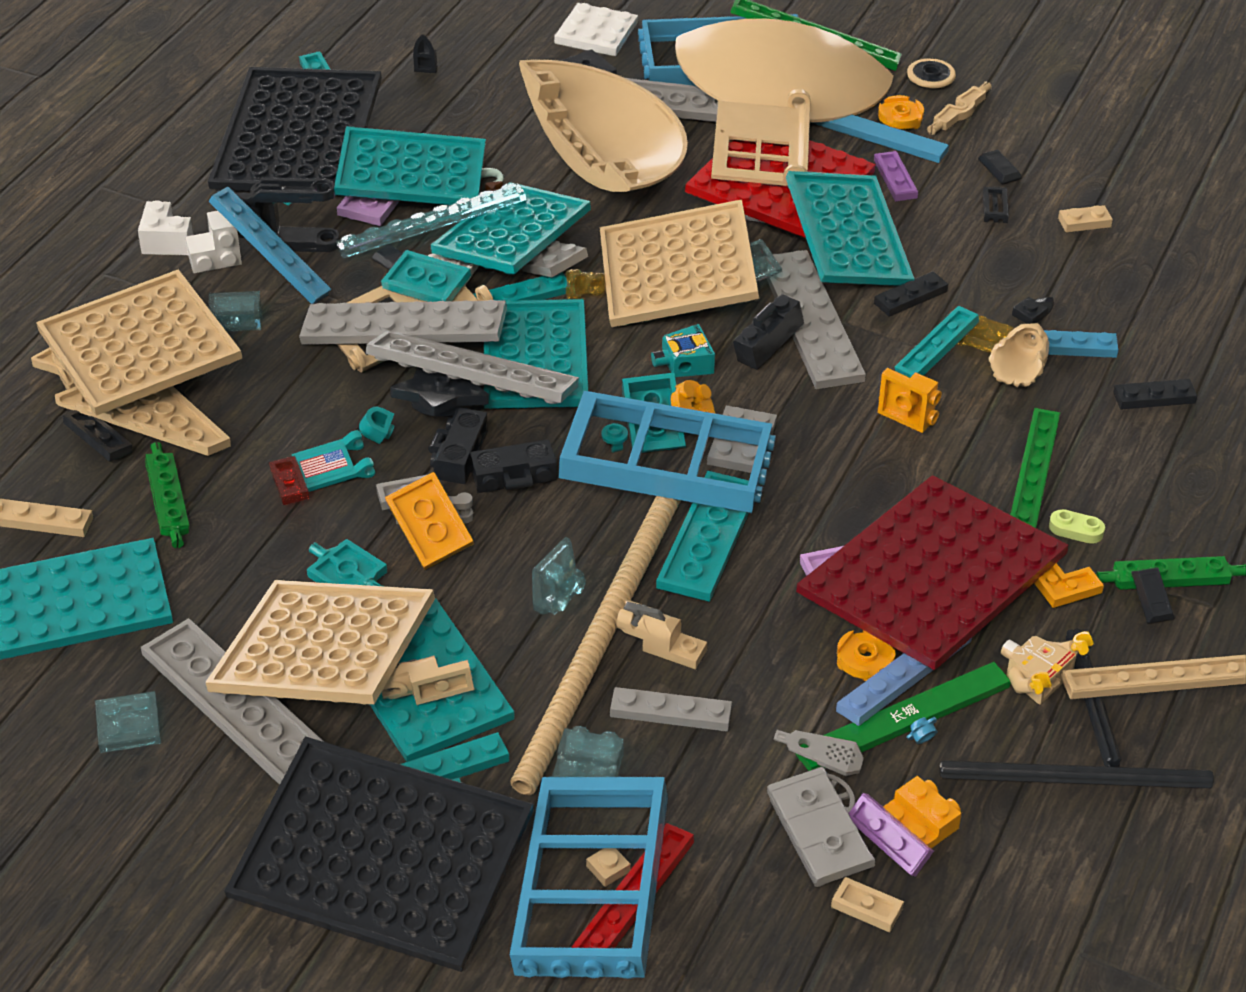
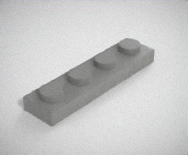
(671, 709)

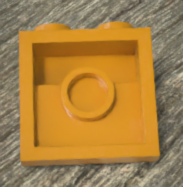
(909, 399)
(925, 811)

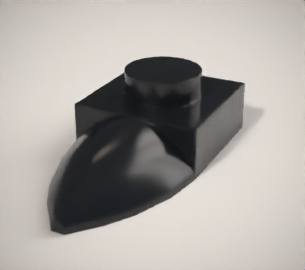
(424, 56)
(1033, 310)

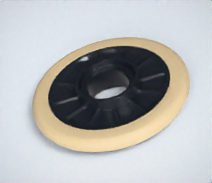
(921, 73)

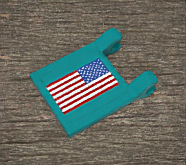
(332, 463)

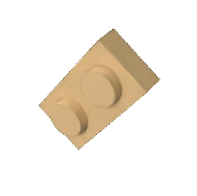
(1085, 218)
(867, 904)

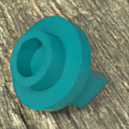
(615, 435)

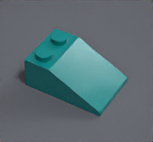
(655, 390)

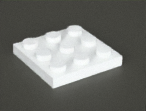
(596, 29)

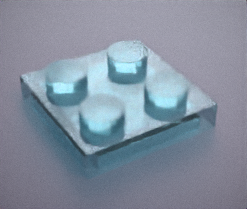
(127, 722)

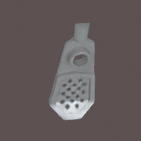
(824, 750)

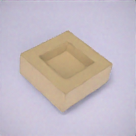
(608, 865)

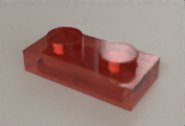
(289, 480)

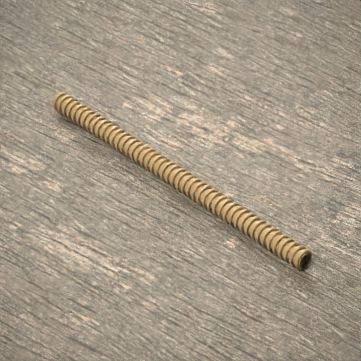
(592, 648)

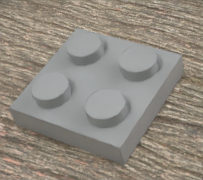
(555, 259)

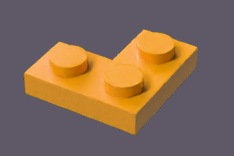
(1069, 587)

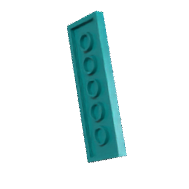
(702, 547)

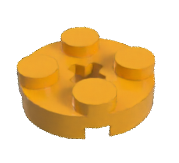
(901, 113)
(694, 393)
(862, 666)

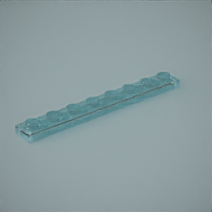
(424, 222)

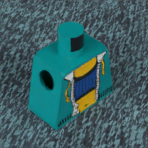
(686, 353)

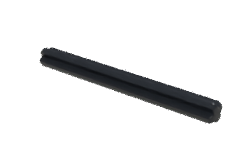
(1098, 714)

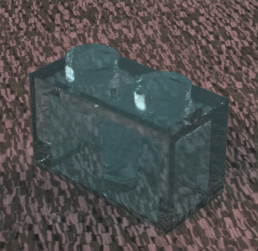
(237, 310)

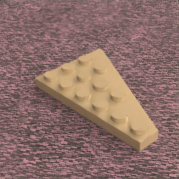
(159, 415)

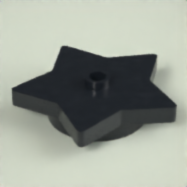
(439, 394)

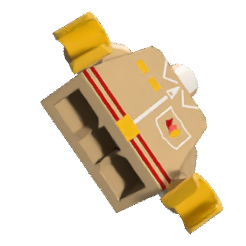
(1039, 663)

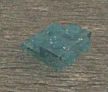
(588, 754)

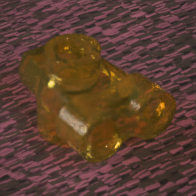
(584, 283)

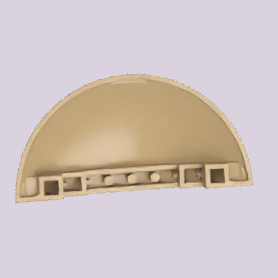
(771, 57)
(605, 124)

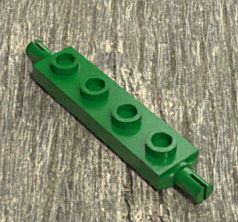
(167, 494)
(1176, 571)

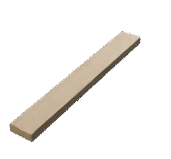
(1155, 677)

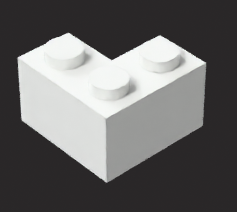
(162, 231)
(216, 248)

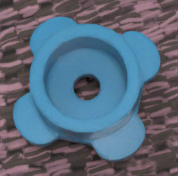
(923, 730)

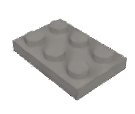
(737, 454)

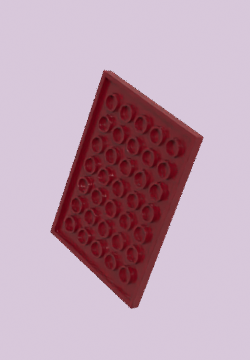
(932, 571)

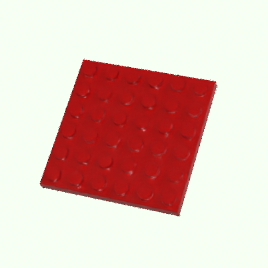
(769, 201)

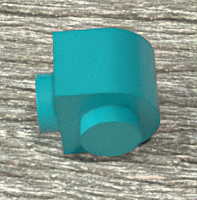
(377, 424)

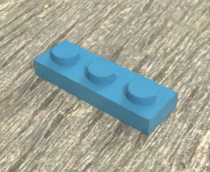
(1082, 343)

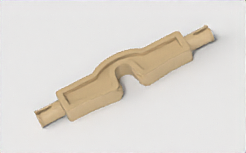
(962, 110)

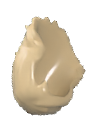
(1020, 355)

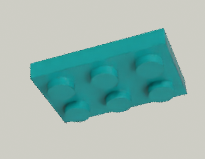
(426, 277)

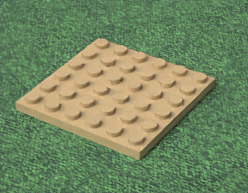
(677, 263)
(138, 341)
(322, 642)

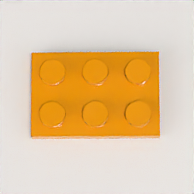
(429, 520)

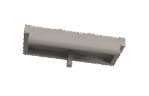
(819, 827)

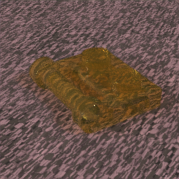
(986, 334)

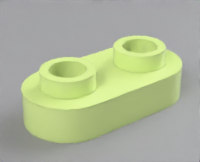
(1077, 526)

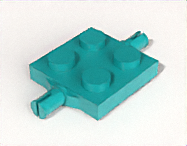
(345, 565)

